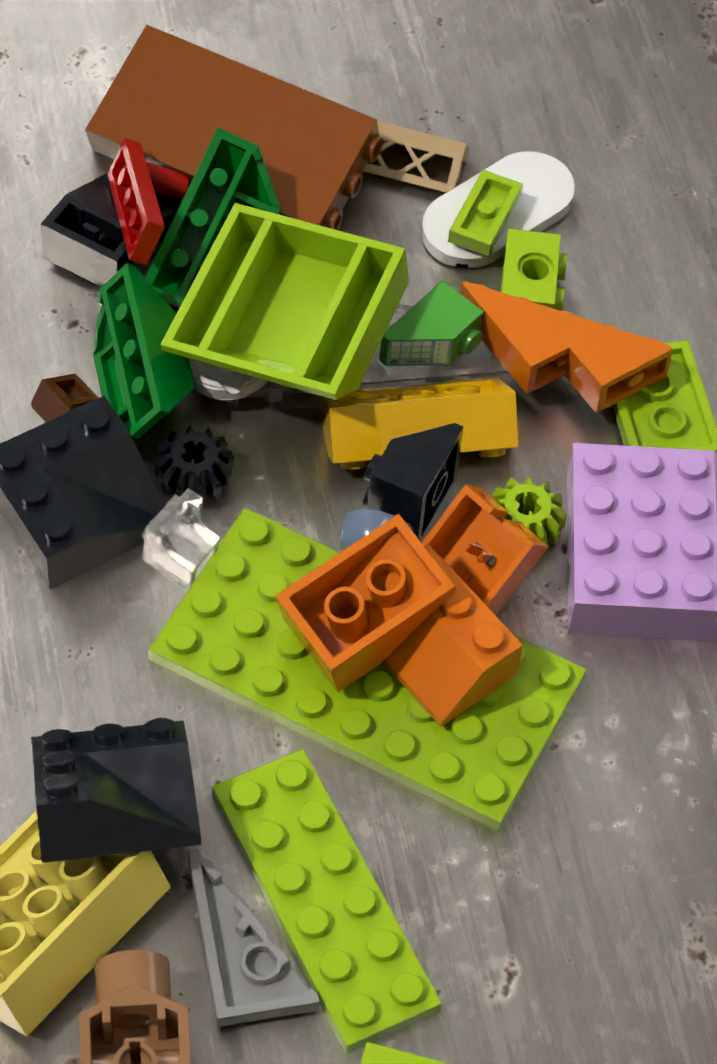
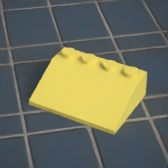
(63, 919)

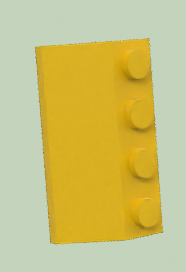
(369, 418)

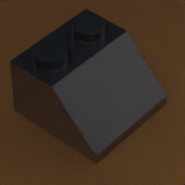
(415, 475)

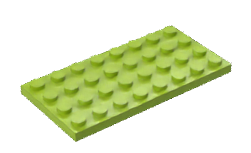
(239, 646)

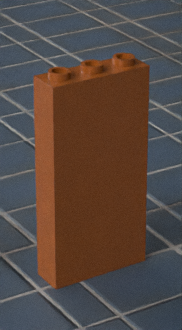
(179, 93)

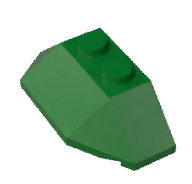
(227, 175)
(128, 356)

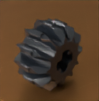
(194, 463)

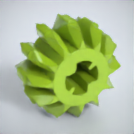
(534, 508)

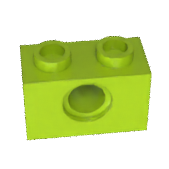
(533, 267)

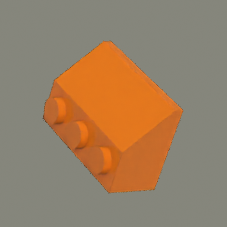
(455, 653)

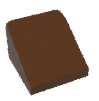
(61, 395)

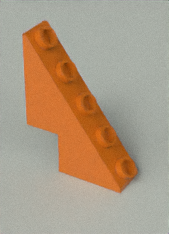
(547, 343)

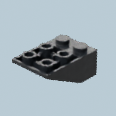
(87, 234)

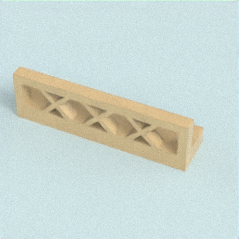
(424, 142)

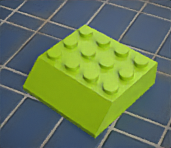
(290, 302)

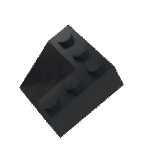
(76, 491)
(114, 790)

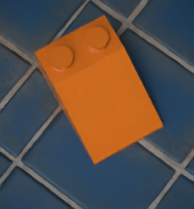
(365, 601)

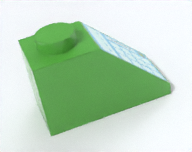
(433, 330)

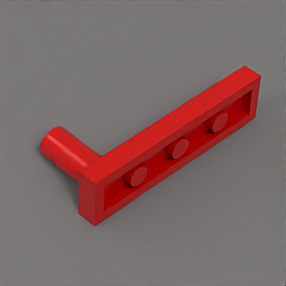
(134, 190)

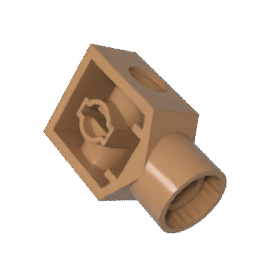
(134, 1013)

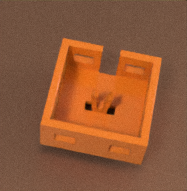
(480, 519)

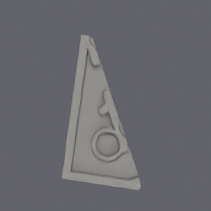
(245, 969)

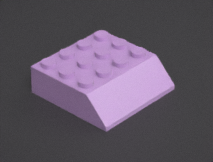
(642, 542)

